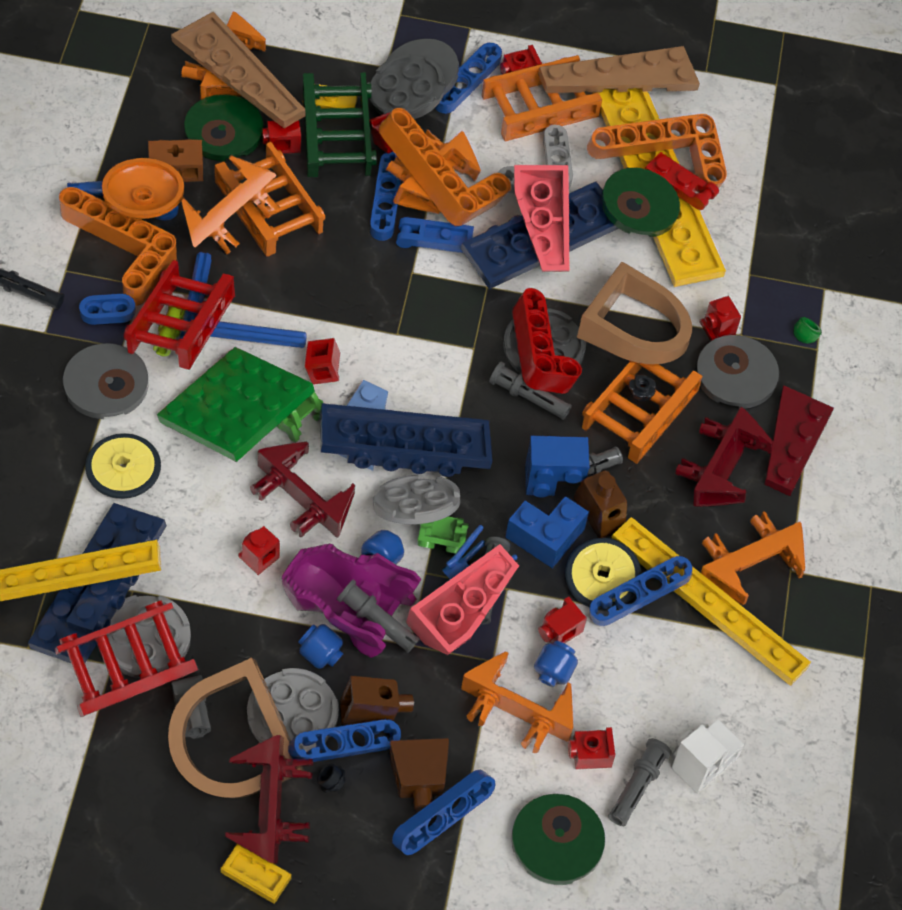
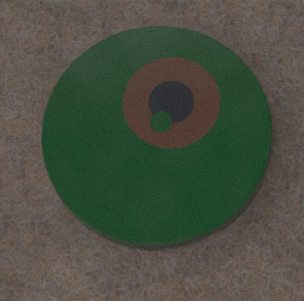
(225, 126)
(640, 202)
(558, 839)

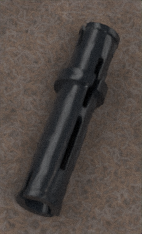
(51, 298)

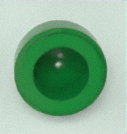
(806, 330)

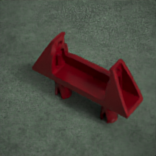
(276, 463)
(712, 479)
(275, 769)

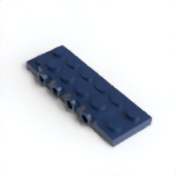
(508, 250)
(405, 439)
(93, 605)

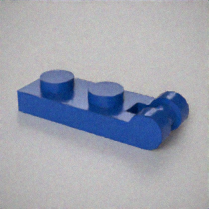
(432, 234)

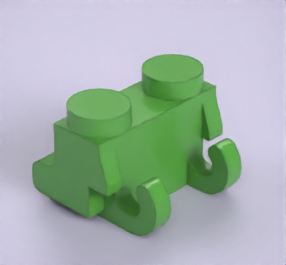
(293, 421)
(447, 532)

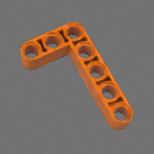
(665, 140)
(436, 175)
(150, 243)

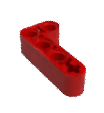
(538, 361)

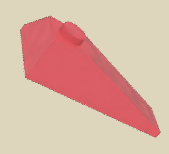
(544, 204)
(459, 606)

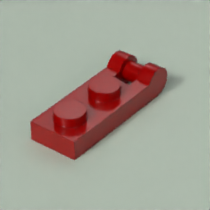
(684, 181)

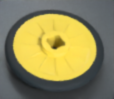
(112, 480)
(602, 555)

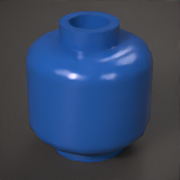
(385, 544)
(321, 646)
(556, 663)

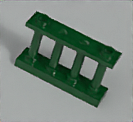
(315, 135)

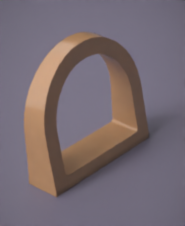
(614, 340)
(177, 728)

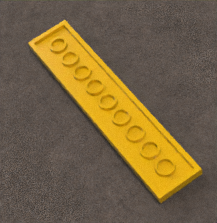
(687, 246)

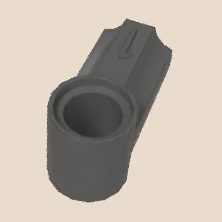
(198, 723)

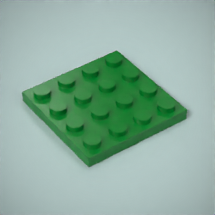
(236, 403)

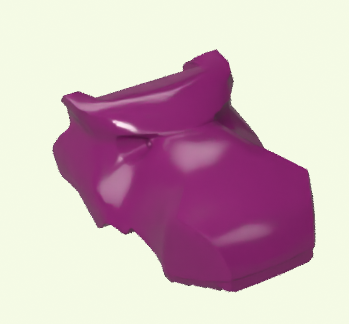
(323, 572)

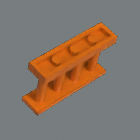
(537, 118)
(254, 218)
(653, 424)

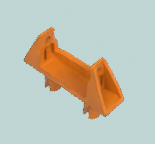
(211, 84)
(458, 155)
(249, 190)
(723, 569)
(481, 684)

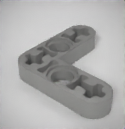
(549, 150)

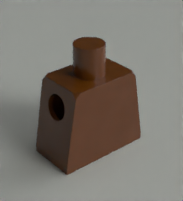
(602, 499)
(372, 700)
(419, 768)

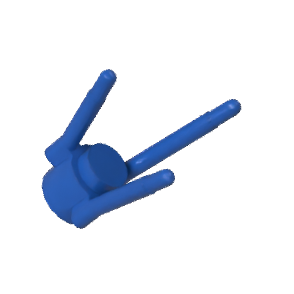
(457, 563)

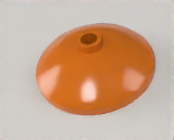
(143, 188)

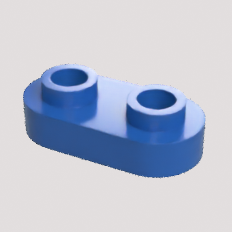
(107, 309)

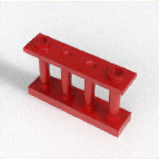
(197, 330)
(149, 676)

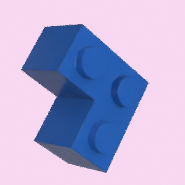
(555, 460)
(547, 535)

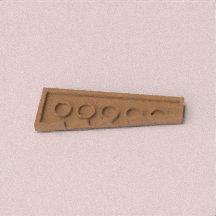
(229, 59)
(644, 70)

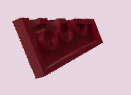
(795, 436)

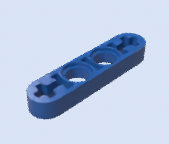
(471, 79)
(384, 195)
(638, 587)
(346, 745)
(415, 832)

